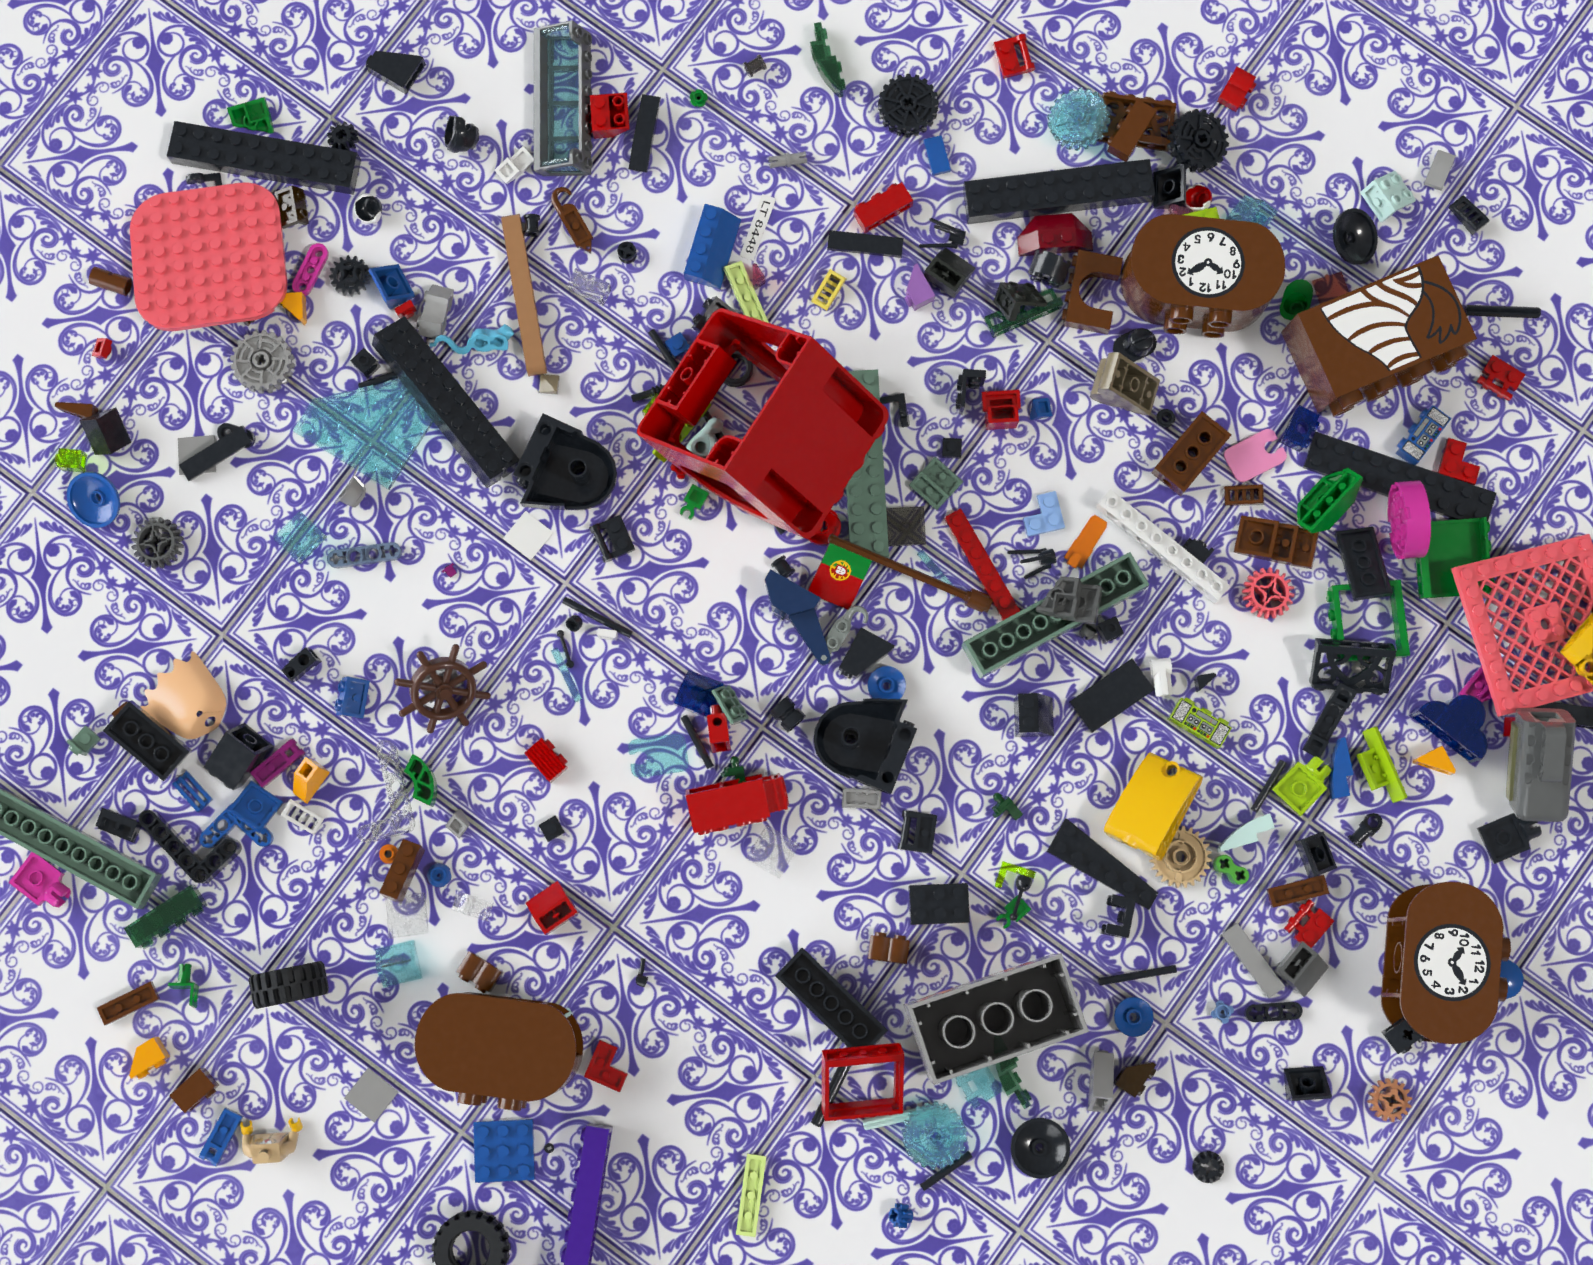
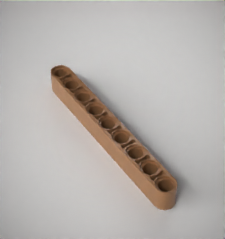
(524, 295)

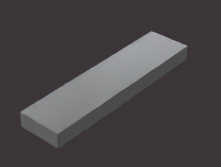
(1252, 960)

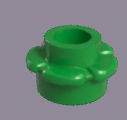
(698, 102)

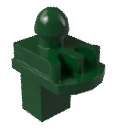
(735, 769)
(1005, 804)

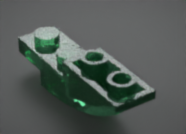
(825, 63)
(1009, 1080)

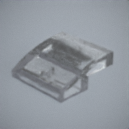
(408, 917)

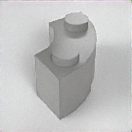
(434, 315)

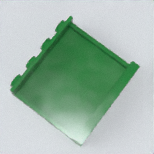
(1451, 545)

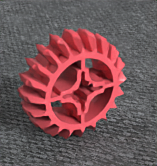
(1275, 595)

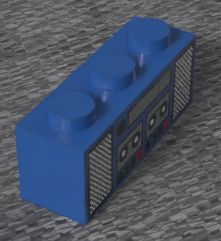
(1422, 435)

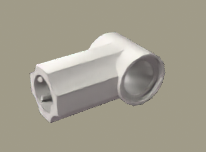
(1161, 672)

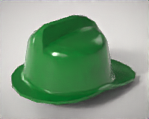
(1296, 299)

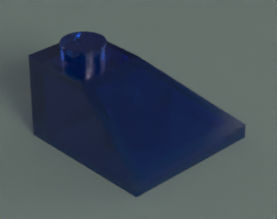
(696, 693)

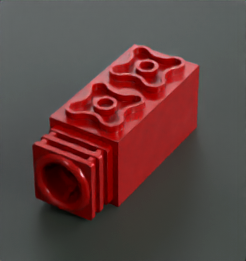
(732, 803)

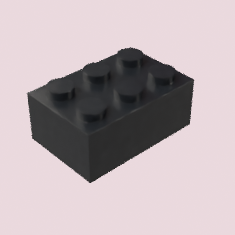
(939, 904)

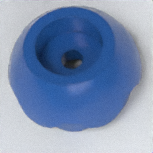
(440, 881)

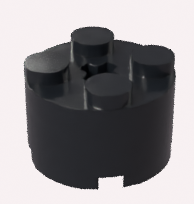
(1049, 268)

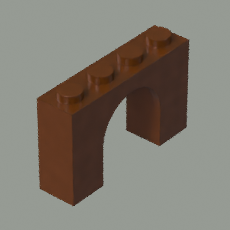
(1086, 266)

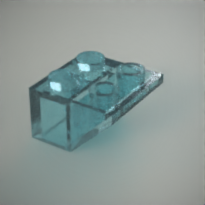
(1253, 210)

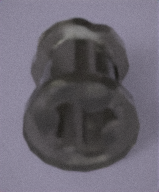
(754, 65)

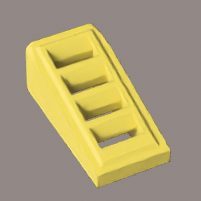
(823, 286)

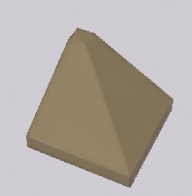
(549, 384)

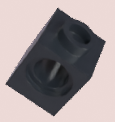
(365, 363)
(1109, 630)

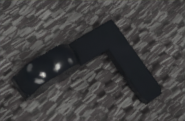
(201, 178)
(900, 398)

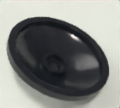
(1355, 236)
(1054, 1151)

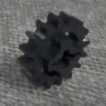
(354, 269)

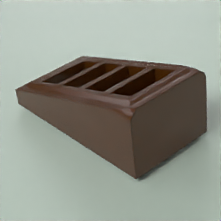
(77, 409)
(1227, 490)

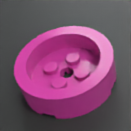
(1409, 519)

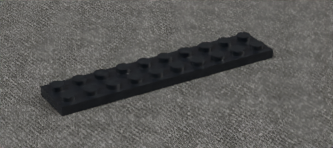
(1445, 494)

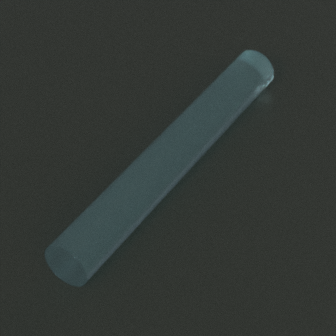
(933, 567)
(566, 675)

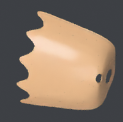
(182, 695)

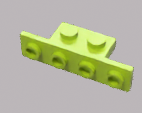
(1379, 766)

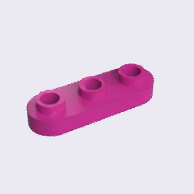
(310, 261)

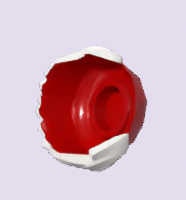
(1198, 197)

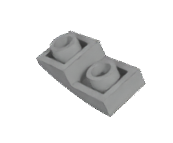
(1439, 170)

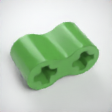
(1230, 870)

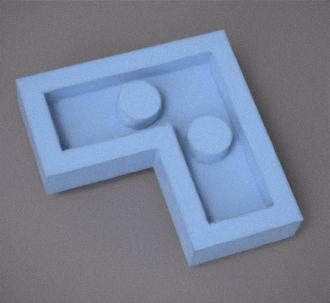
(1050, 516)

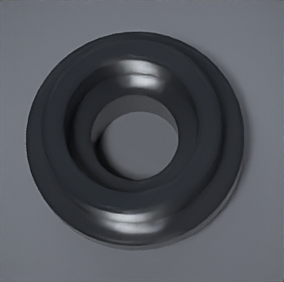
(1165, 412)

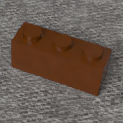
(1130, 130)
(402, 871)

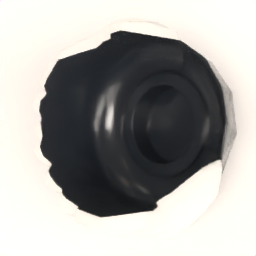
(368, 208)

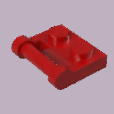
(1008, 58)

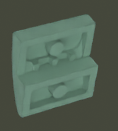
(936, 483)

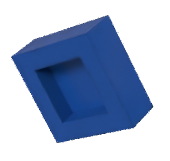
(677, 345)

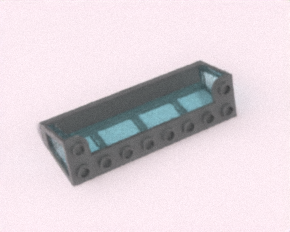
(562, 100)

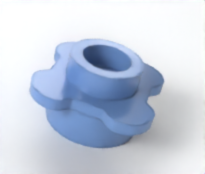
(1216, 1013)

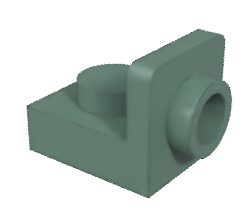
(83, 741)

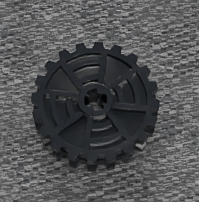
(904, 92)
(1198, 140)

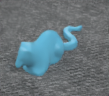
(481, 339)

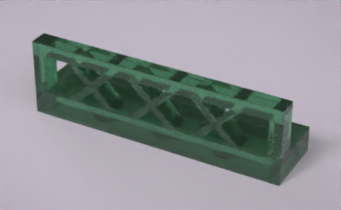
(1024, 316)

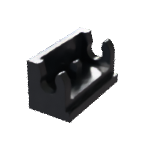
(118, 825)

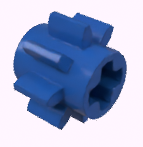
(901, 1215)

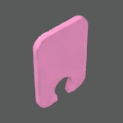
(1250, 458)

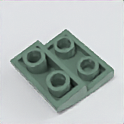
(730, 704)

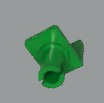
(184, 983)

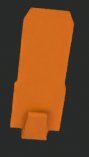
(1086, 541)

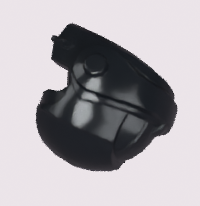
(460, 136)

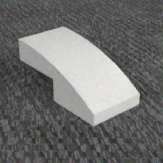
(515, 166)

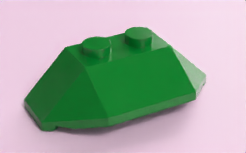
(1328, 500)

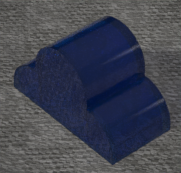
(1456, 724)

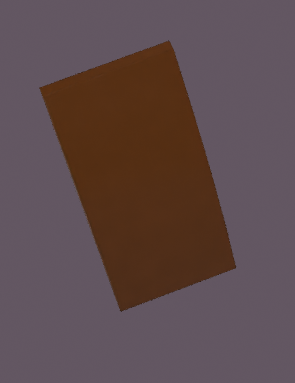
(1276, 542)

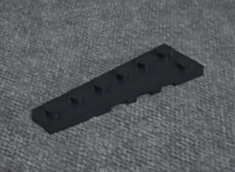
(1089, 857)

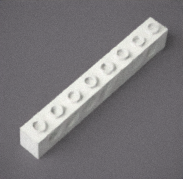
(1162, 546)

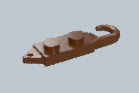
(572, 221)

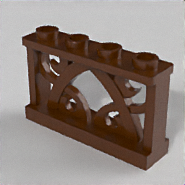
(1154, 140)

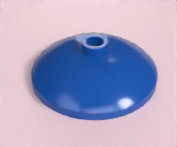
(85, 500)

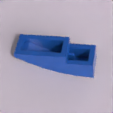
(1341, 768)

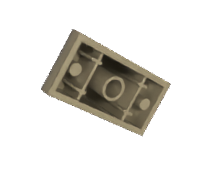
(1124, 385)

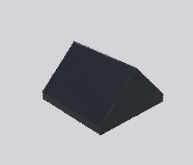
(1169, 187)
(106, 432)
(1316, 854)
(1306, 1084)

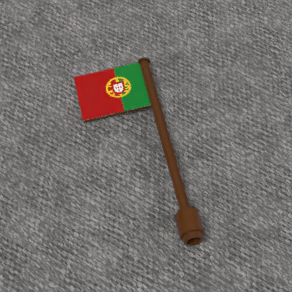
(846, 567)

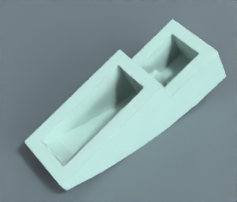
(1247, 833)

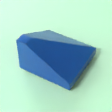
(1040, 408)

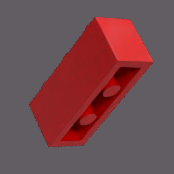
(883, 207)

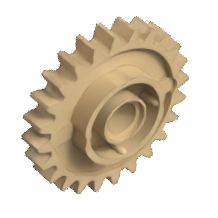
(1193, 864)

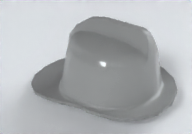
(353, 493)

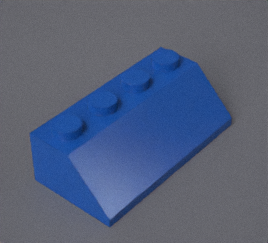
(712, 247)

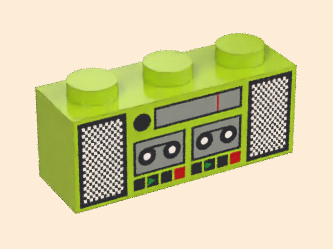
(1199, 722)

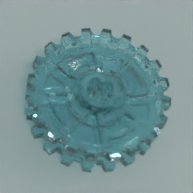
(1078, 119)
(922, 1126)

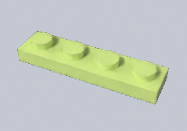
(744, 291)
(751, 1195)

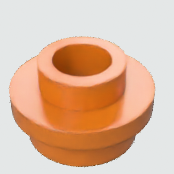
(392, 848)

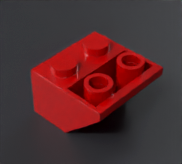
(609, 115)
(551, 908)

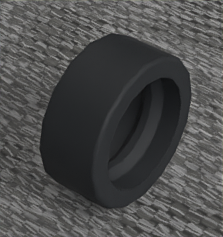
(746, 377)

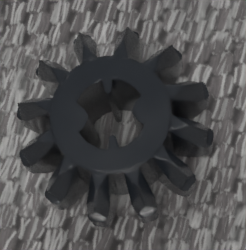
(341, 131)

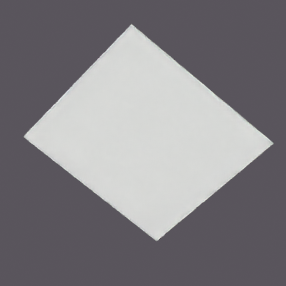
(528, 535)

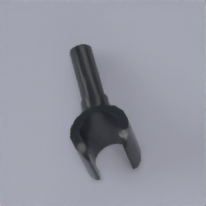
(640, 979)

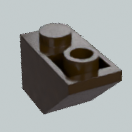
(1132, 1077)

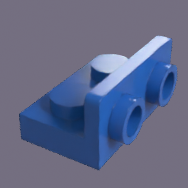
(352, 697)

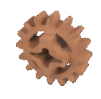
(1392, 1092)

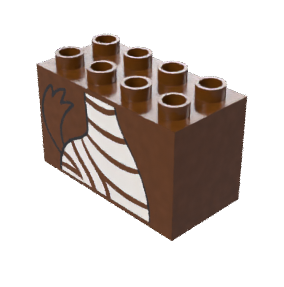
(1379, 337)

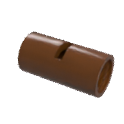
(110, 281)

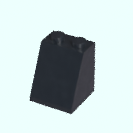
(1033, 715)
(237, 755)

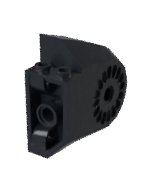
(552, 464)
(879, 744)

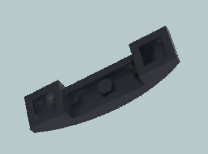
(1329, 719)

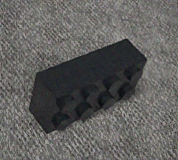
(147, 740)

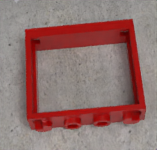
(860, 1056)

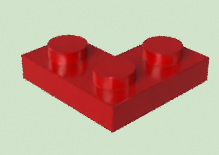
(1452, 463)
(600, 1069)

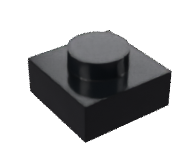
(951, 448)
(551, 828)

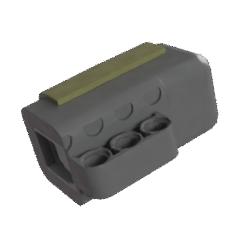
(1540, 764)

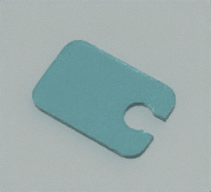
(664, 755)

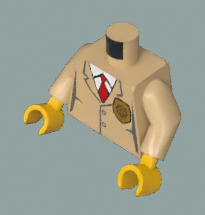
(271, 1146)

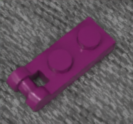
(277, 763)

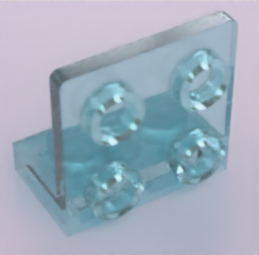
(300, 537)

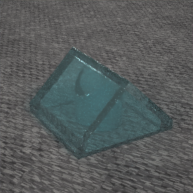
(398, 963)

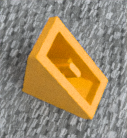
(296, 305)
(1436, 760)

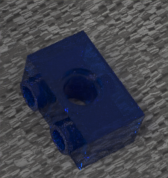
(1304, 418)

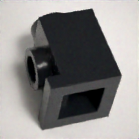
(1198, 549)

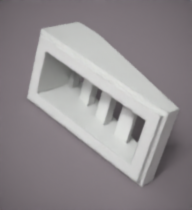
(286, 810)

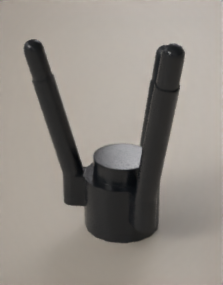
(955, 235)
(1045, 558)

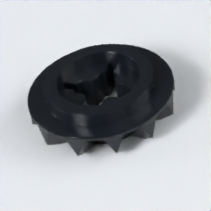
(1204, 1158)

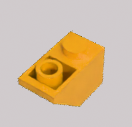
(308, 779)
(147, 1056)

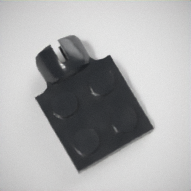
(1507, 837)

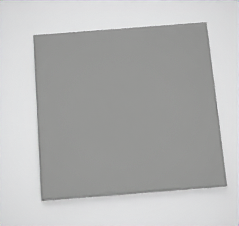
(192, 445)
(371, 1095)

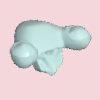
(704, 440)

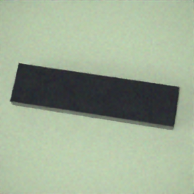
(865, 243)
(216, 453)

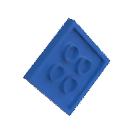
(504, 1150)

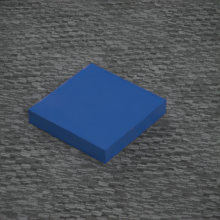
(255, 807)

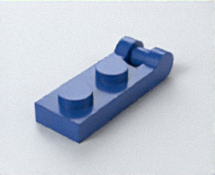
(221, 1136)

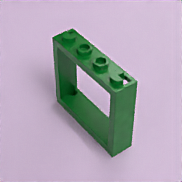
(1398, 615)

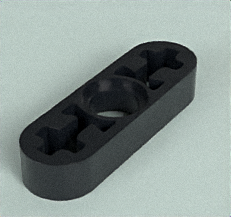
(1259, 1018)

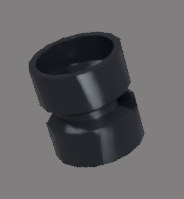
(789, 716)

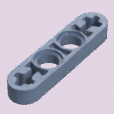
(364, 555)

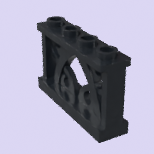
(1333, 647)

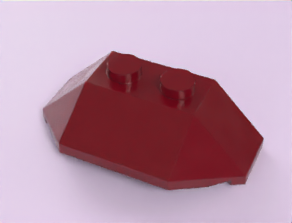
(1054, 234)

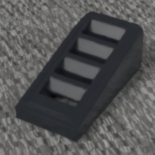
(1478, 215)

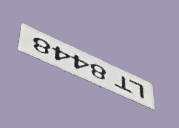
(757, 227)

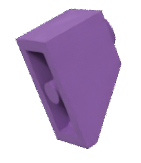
(918, 290)

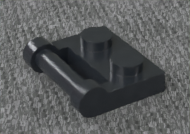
(618, 535)
(923, 833)

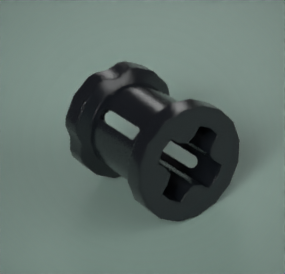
(531, 225)
(783, 567)

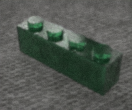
(165, 917)

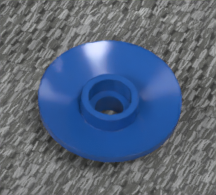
(889, 675)
(1143, 1020)

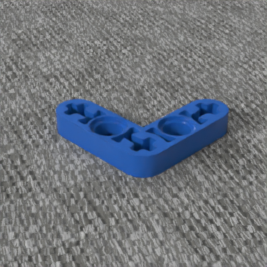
(232, 822)

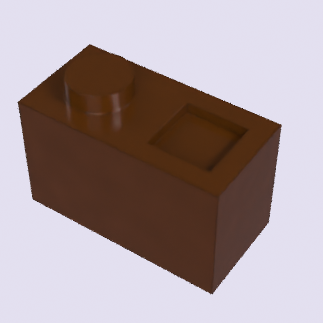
(194, 1090)

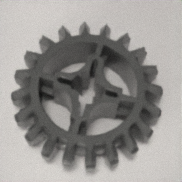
(162, 557)

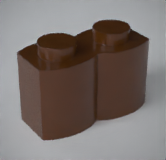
(888, 949)
(479, 972)

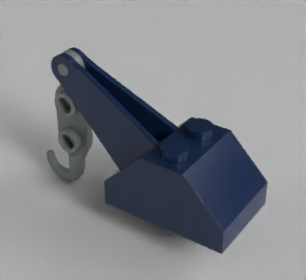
(800, 607)

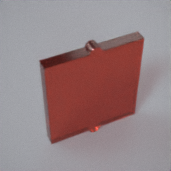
(1330, 287)

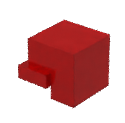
(1001, 409)

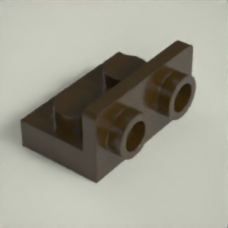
(292, 206)

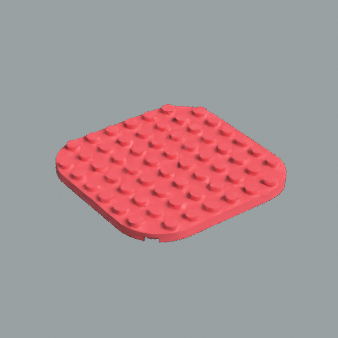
(208, 256)

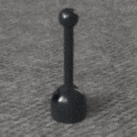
(1023, 884)

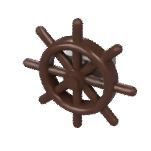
(438, 682)

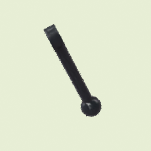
(570, 664)

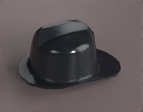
(1136, 344)

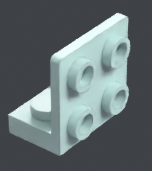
(1387, 195)

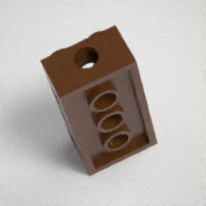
(1189, 441)

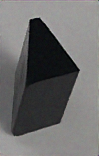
(1202, 680)

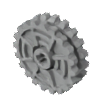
(257, 348)

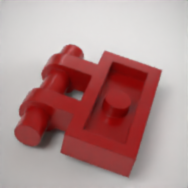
(1504, 374)
(1314, 927)

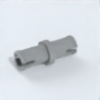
(787, 159)

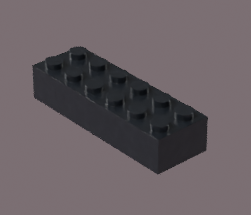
(830, 1001)

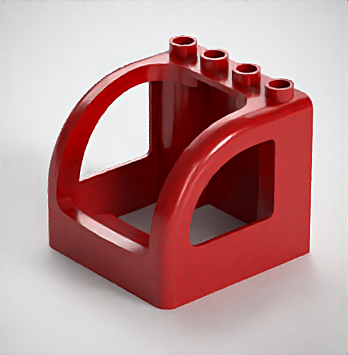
(800, 443)

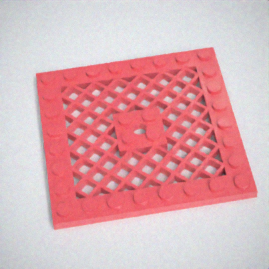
(1483, 630)

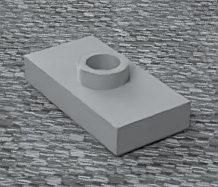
(861, 798)

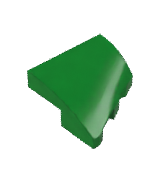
(252, 115)

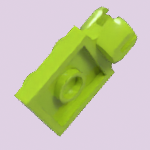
(1302, 785)

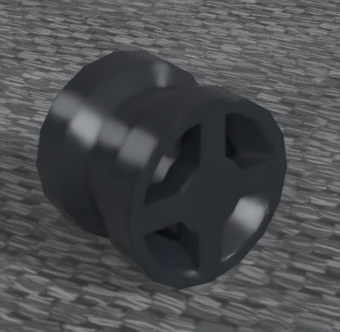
(624, 249)

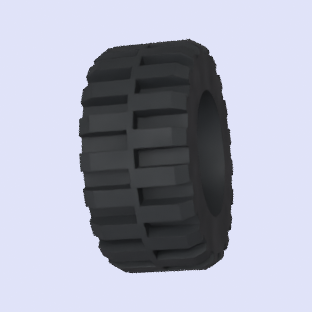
(288, 984)
(471, 1221)

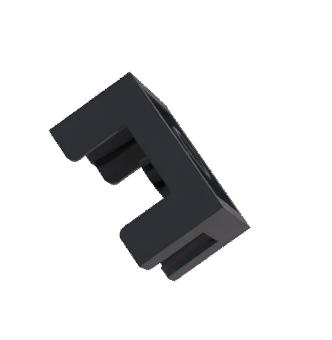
(1124, 916)

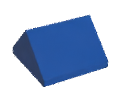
(392, 285)

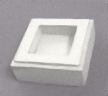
(607, 634)

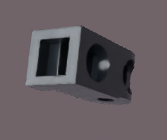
(301, 664)

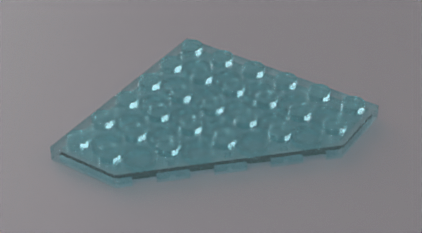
(368, 428)

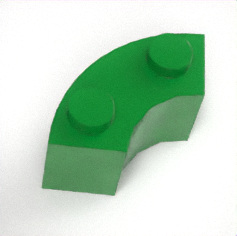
(423, 779)

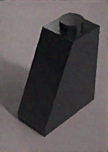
(396, 68)
(864, 653)

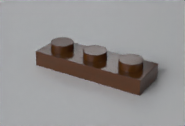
(1297, 891)
(128, 1003)

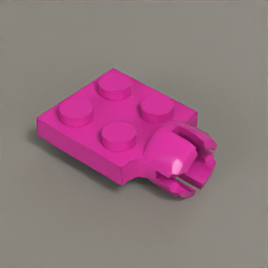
(40, 881)

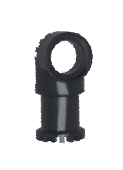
(1365, 830)

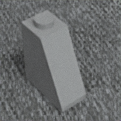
(1101, 1081)

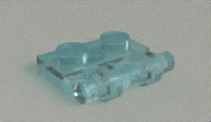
(985, 1083)

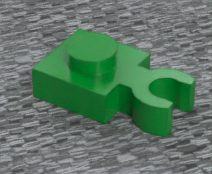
(695, 499)
(1023, 909)

